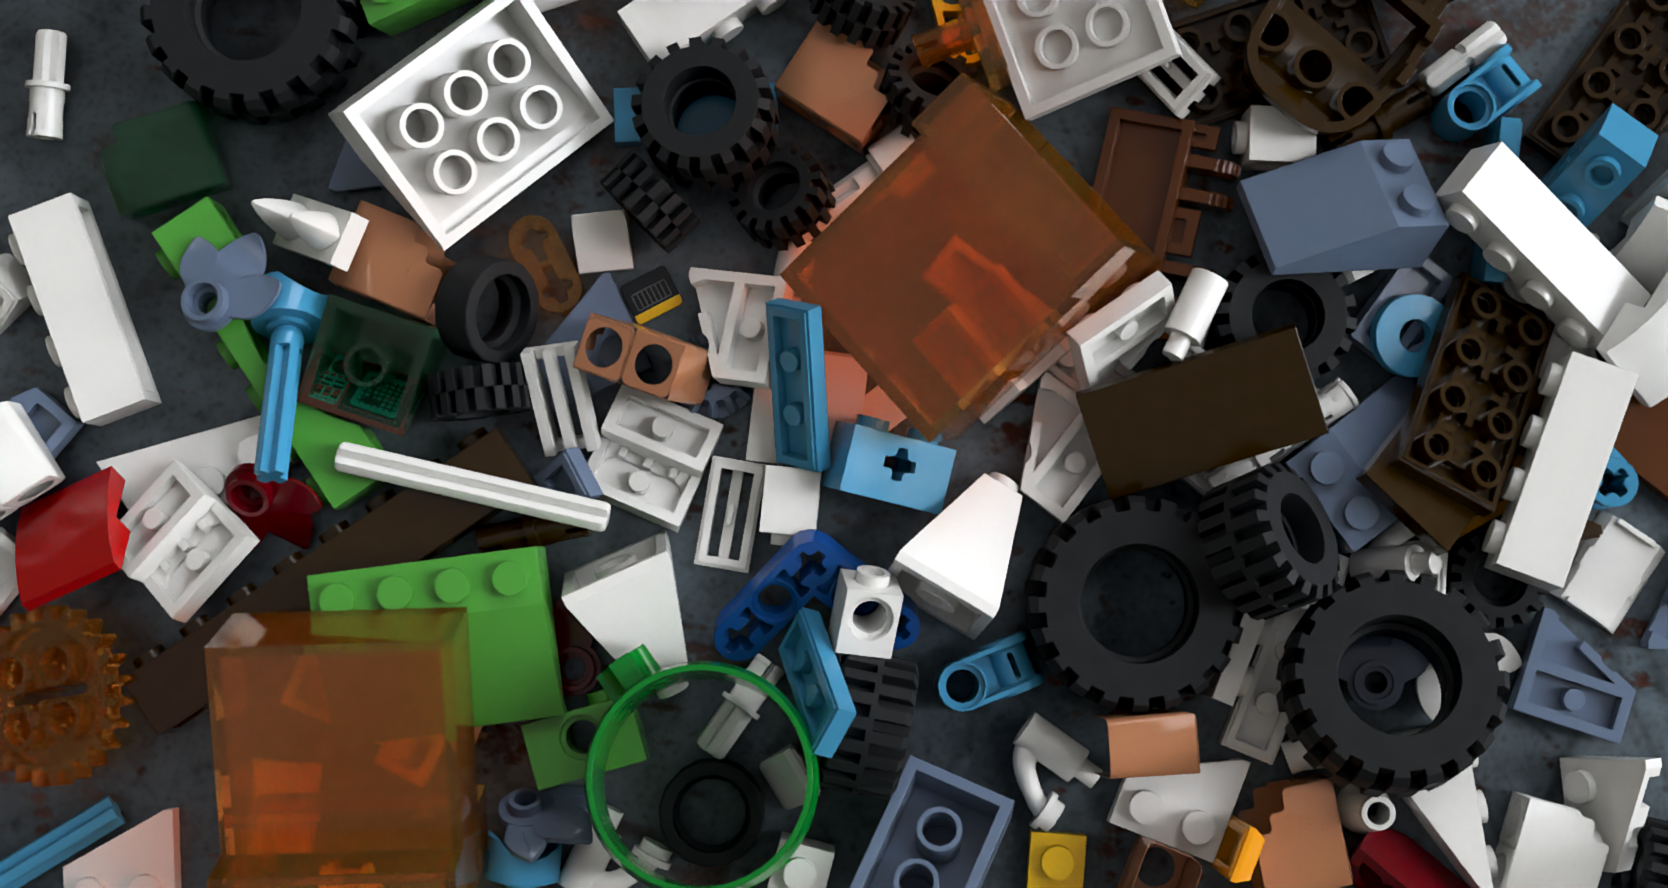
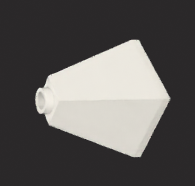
(963, 556)
(631, 602)

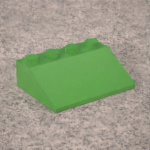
(508, 621)

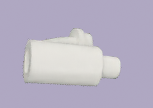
(1193, 314)
(1388, 554)
(1058, 752)
(587, 863)

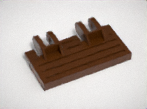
(1146, 180)

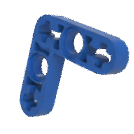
(815, 580)

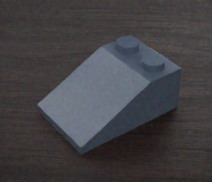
(1345, 210)
(1336, 459)

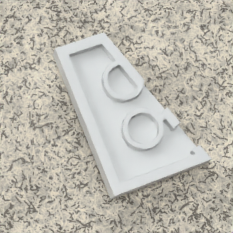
(206, 454)

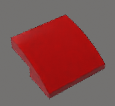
(70, 539)

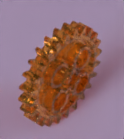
(64, 734)

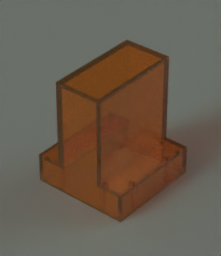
(966, 261)
(345, 750)

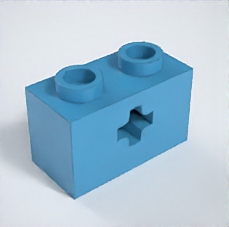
(1601, 164)
(919, 469)

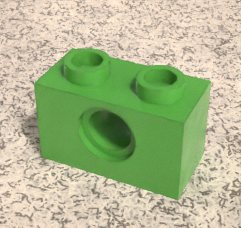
(560, 761)

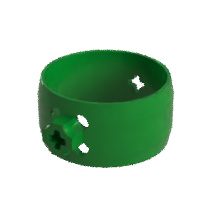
(629, 684)

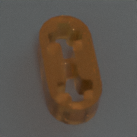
(558, 259)

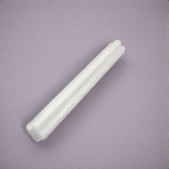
(472, 486)

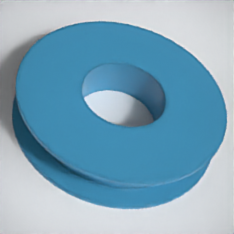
(1386, 332)

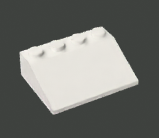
(472, 117)

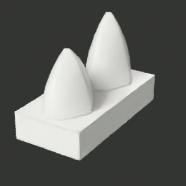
(313, 229)

